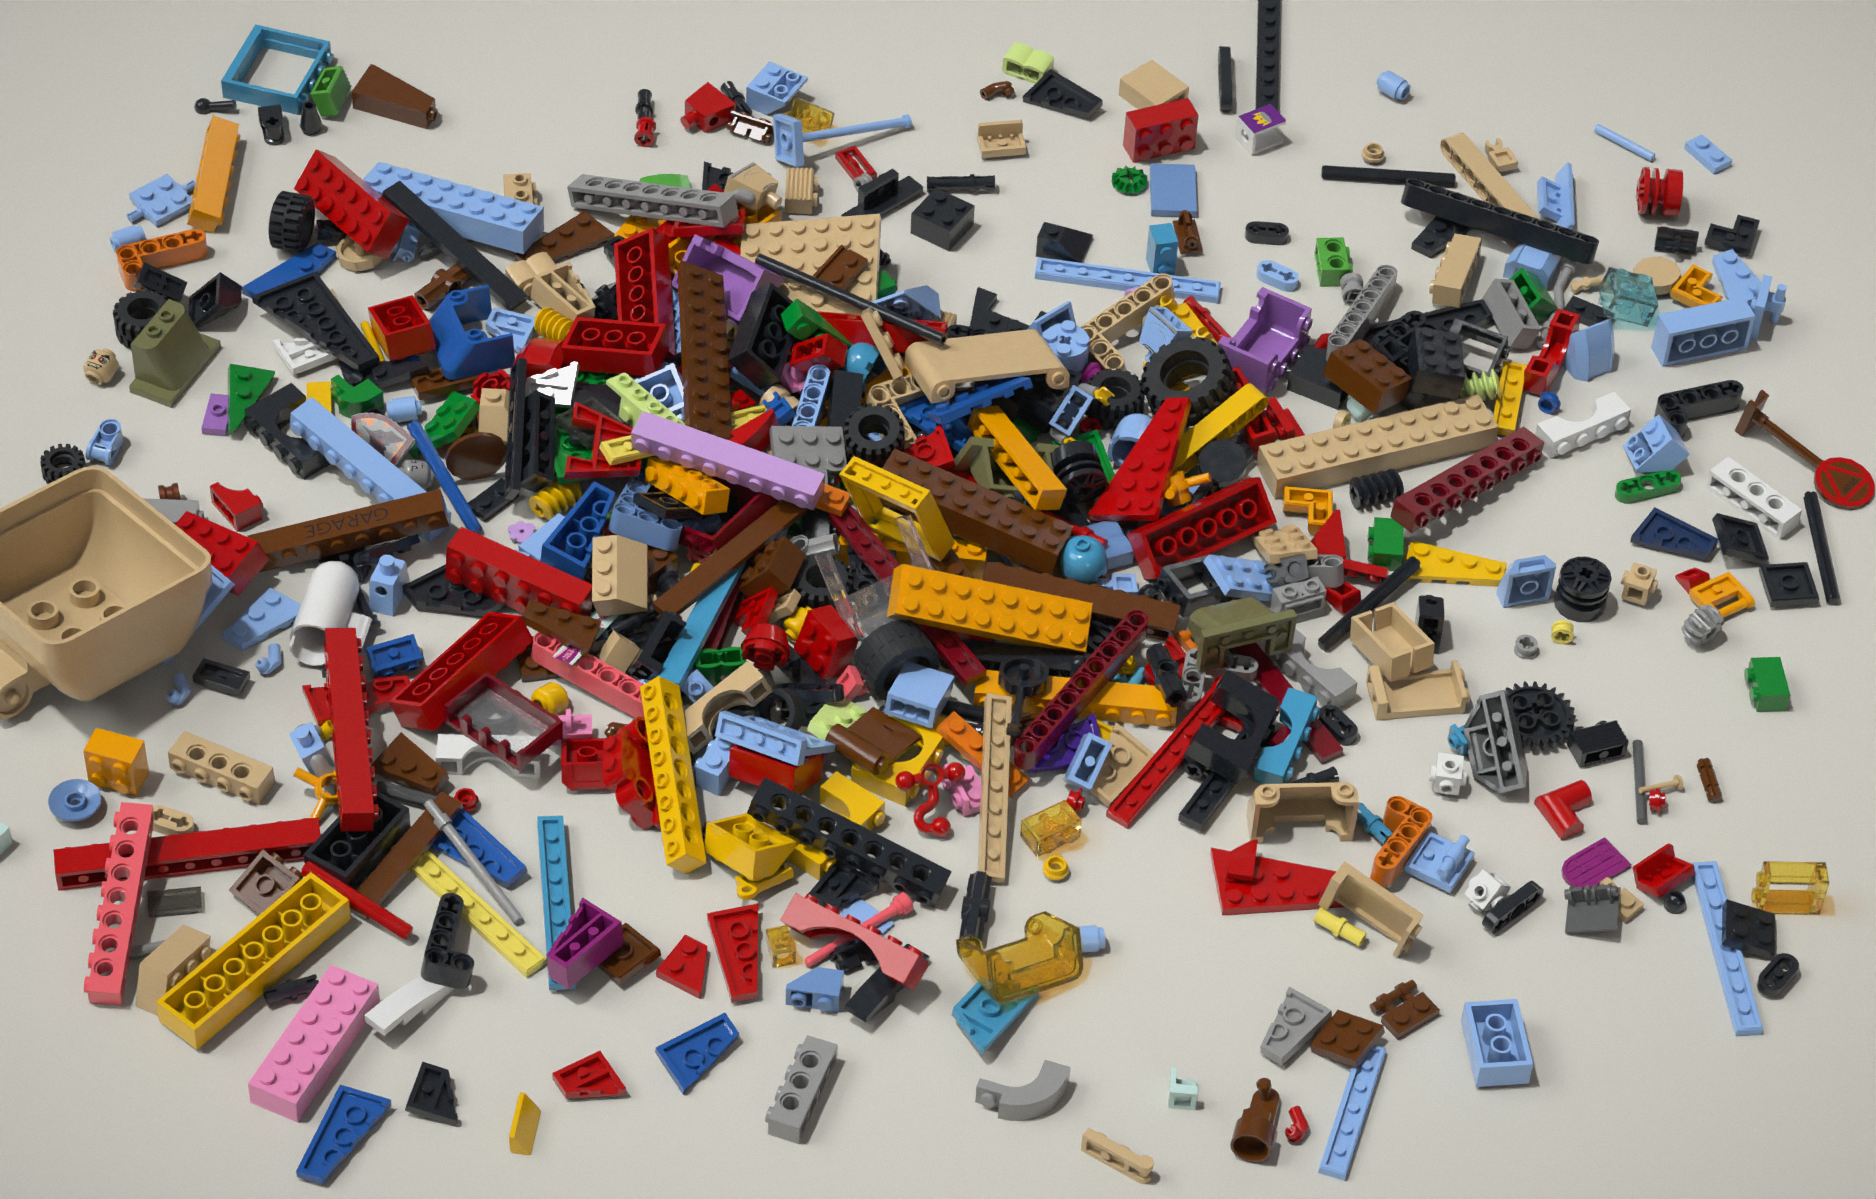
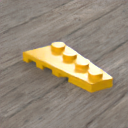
(1454, 566)

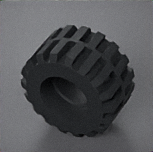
(291, 221)
(135, 312)
(1127, 400)
(873, 420)
(810, 578)

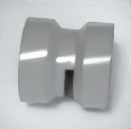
(1351, 287)

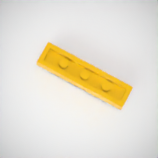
(1511, 390)

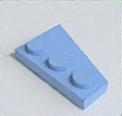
(1735, 276)
(263, 617)

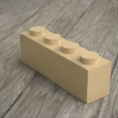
(1455, 270)

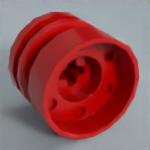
(1659, 191)

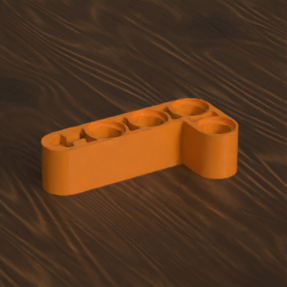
(160, 253)
(1410, 826)

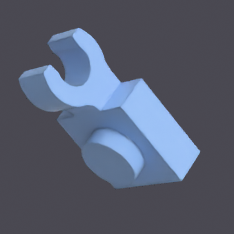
(1123, 582)

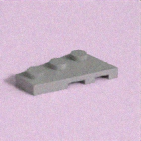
(1294, 1025)

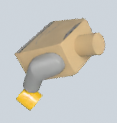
(753, 187)

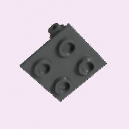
(1592, 908)

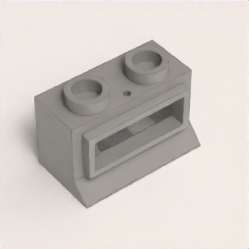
(1304, 596)

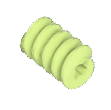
(1481, 386)

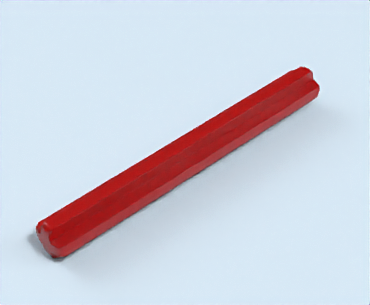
(361, 902)

